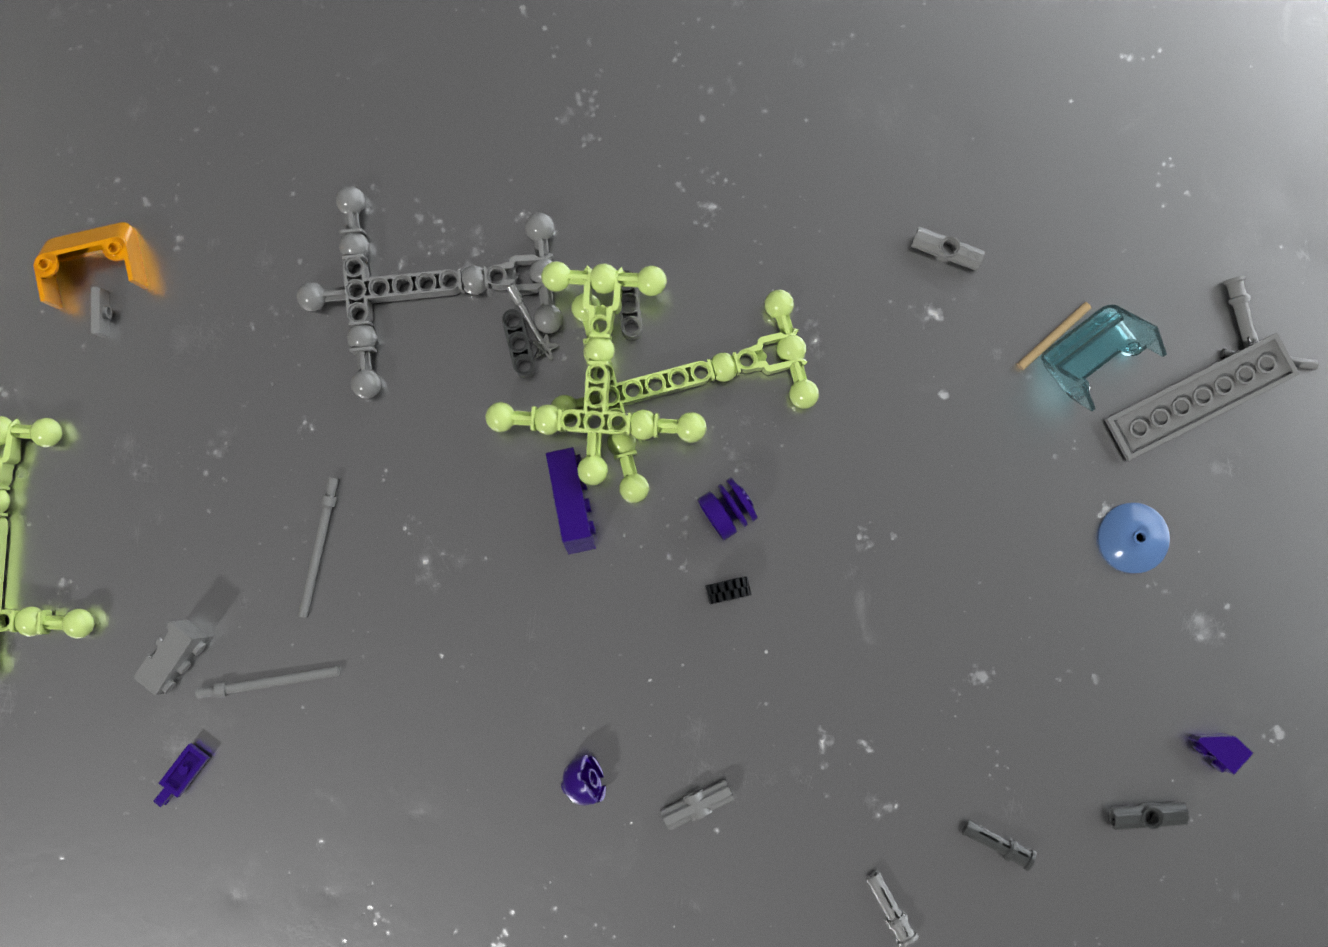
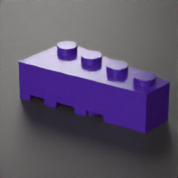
(570, 501)

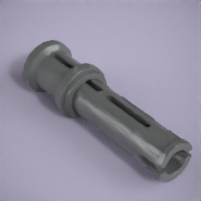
(1009, 849)

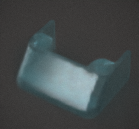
(1094, 344)

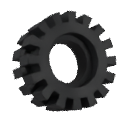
(728, 590)

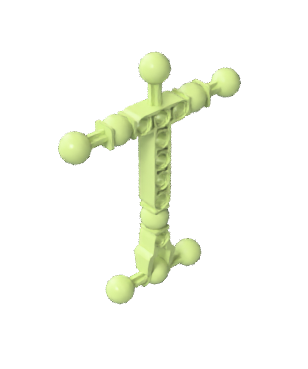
(721, 367)
(31, 620)

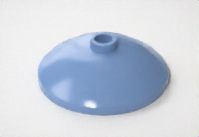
(1119, 542)

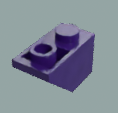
(1224, 749)

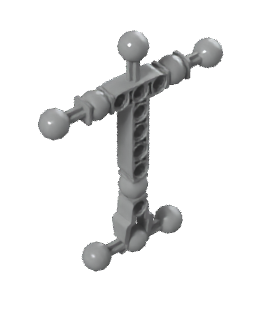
(472, 279)

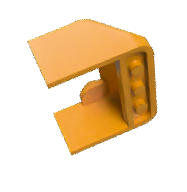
(116, 241)

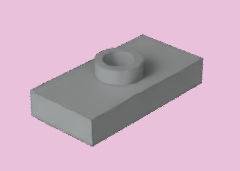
(100, 312)

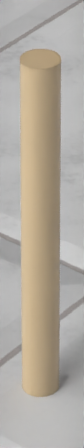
(1054, 335)

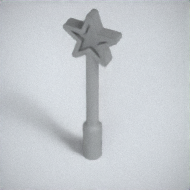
(543, 343)

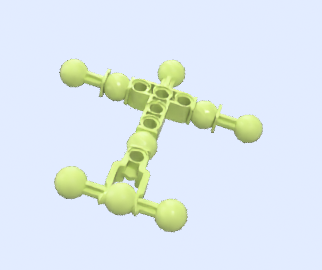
(599, 352)

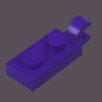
(181, 774)

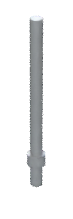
(328, 501)
(222, 689)

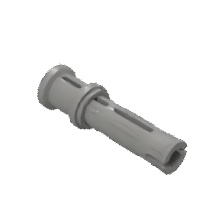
(1239, 300)
(896, 919)

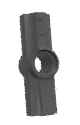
(1162, 815)

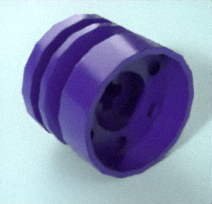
(727, 508)

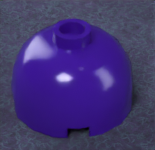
(582, 781)

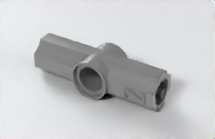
(962, 253)
(697, 804)

